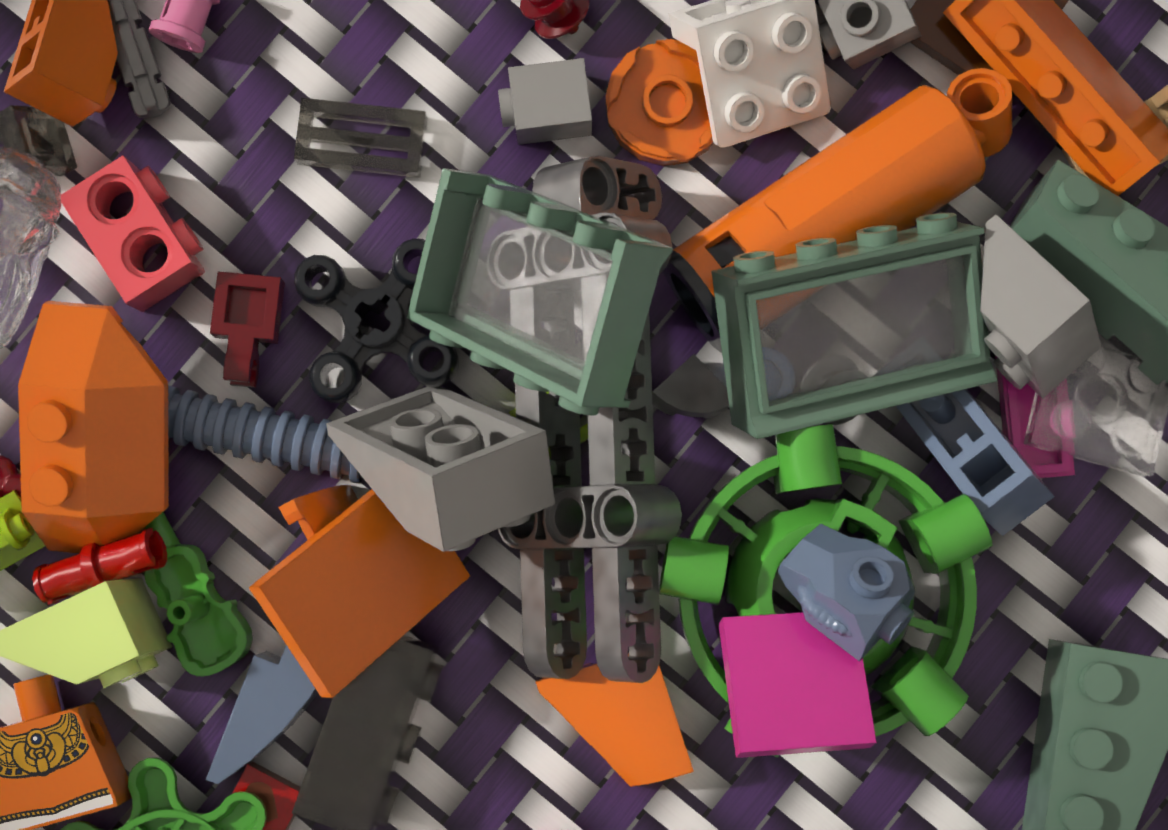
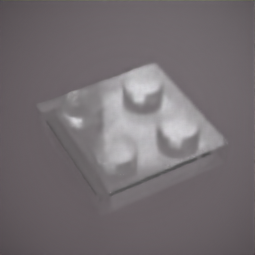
(1103, 413)

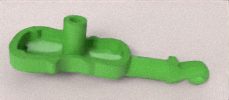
(206, 628)

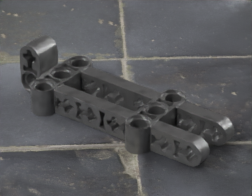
(622, 508)

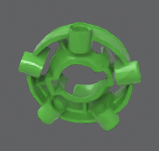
(940, 534)

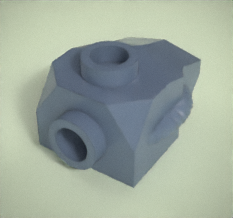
(849, 589)

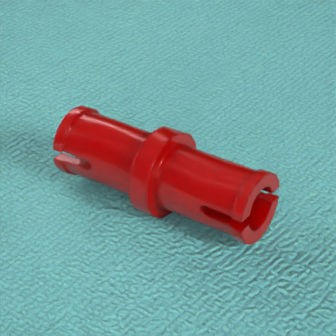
(99, 564)

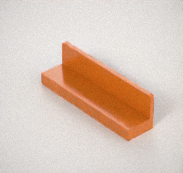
(1066, 86)

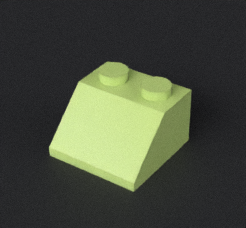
(91, 636)

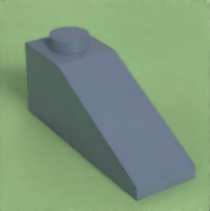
(978, 458)

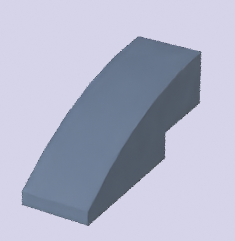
(266, 707)

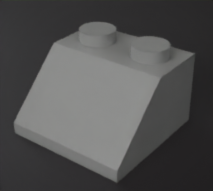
(1033, 313)

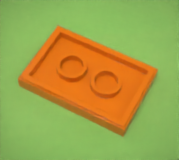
(354, 592)

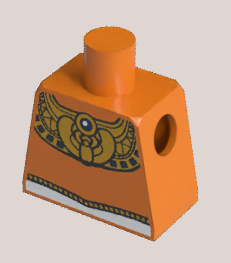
(56, 761)

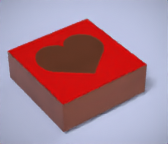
(275, 791)

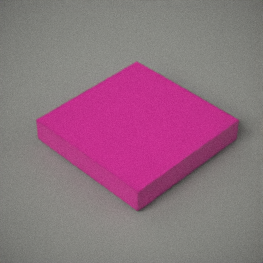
(792, 688)

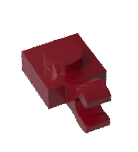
(246, 313)

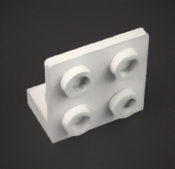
(756, 64)

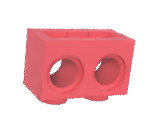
(124, 241)

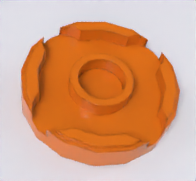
(659, 104)

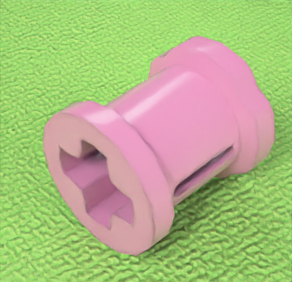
(183, 24)

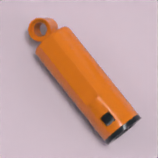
(878, 174)

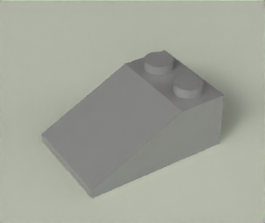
(448, 464)

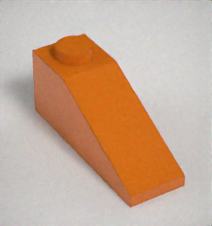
(65, 59)

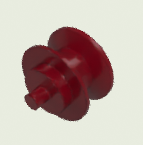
(555, 17)

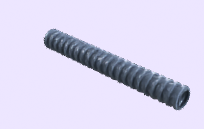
(255, 433)

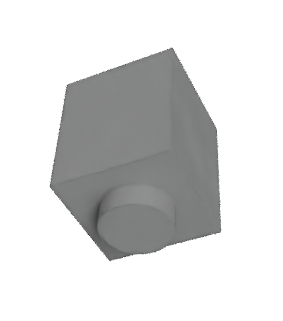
(547, 101)

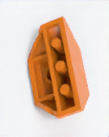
(90, 429)

